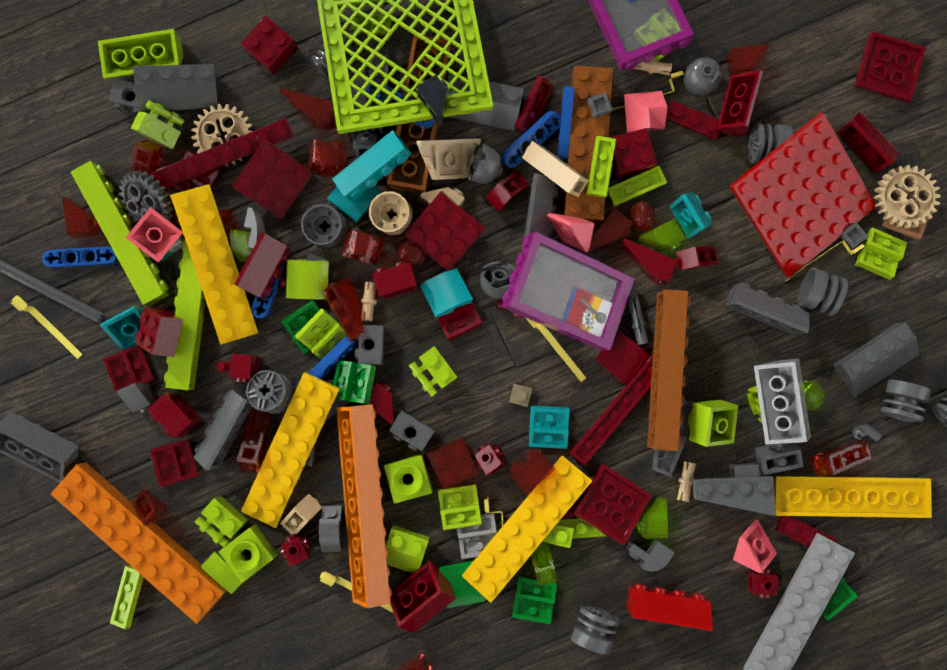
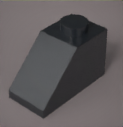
(434, 97)

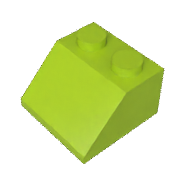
(405, 549)

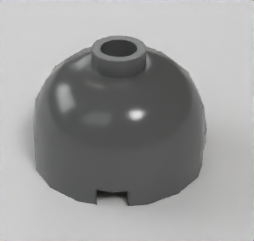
(702, 76)
(485, 166)
(495, 279)

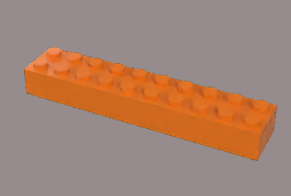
(363, 505)
(142, 546)

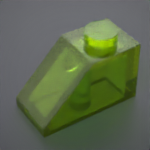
(664, 237)
(239, 244)
(813, 394)
(654, 520)
(543, 565)

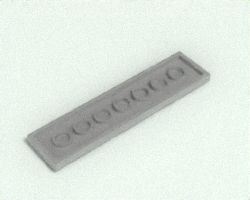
(800, 606)

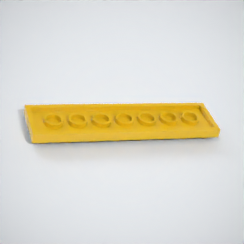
(214, 263)
(290, 449)
(852, 496)
(526, 529)

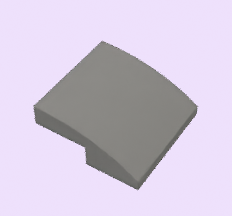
(255, 225)
(475, 538)

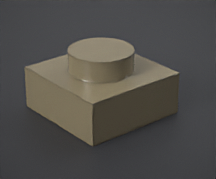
(520, 395)

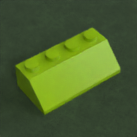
(145, 49)

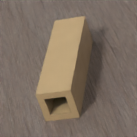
(555, 169)

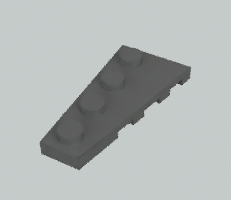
(665, 460)
(745, 493)

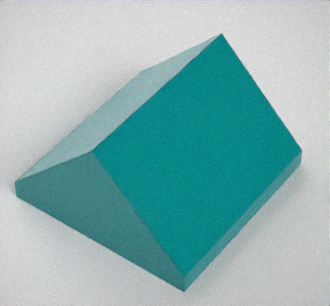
(124, 327)

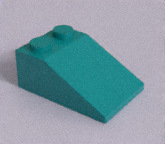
(690, 214)

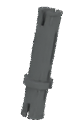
(640, 337)

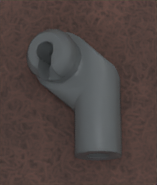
(866, 430)

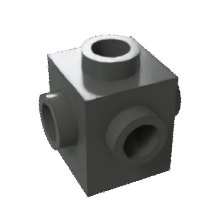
(363, 143)

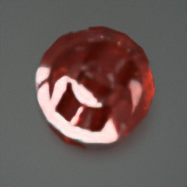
(327, 157)
(362, 245)

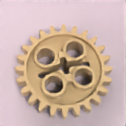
(208, 141)
(917, 184)

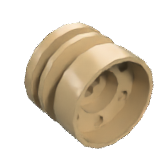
(385, 204)

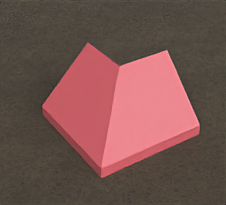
(645, 111)
(573, 230)
(154, 234)
(754, 548)

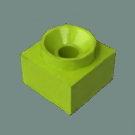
(713, 422)
(399, 487)
(239, 561)

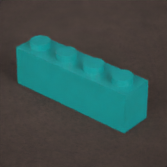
(372, 166)

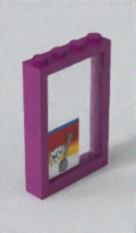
(641, 29)
(567, 291)

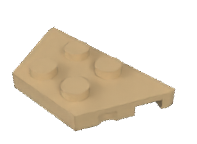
(448, 157)

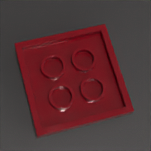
(890, 67)
(272, 179)
(445, 230)
(612, 504)

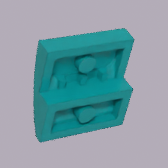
(357, 208)
(446, 292)
(549, 427)

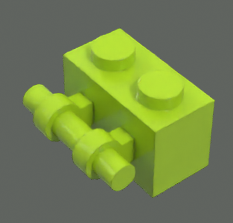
(156, 130)
(438, 368)
(224, 517)

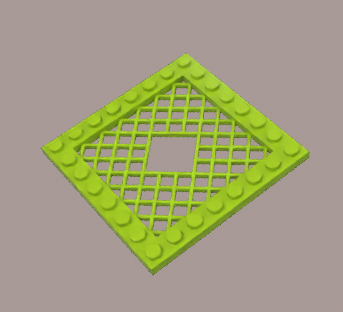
(404, 111)

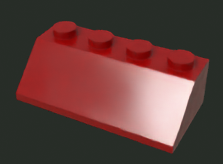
(669, 607)

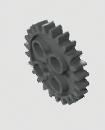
(143, 192)

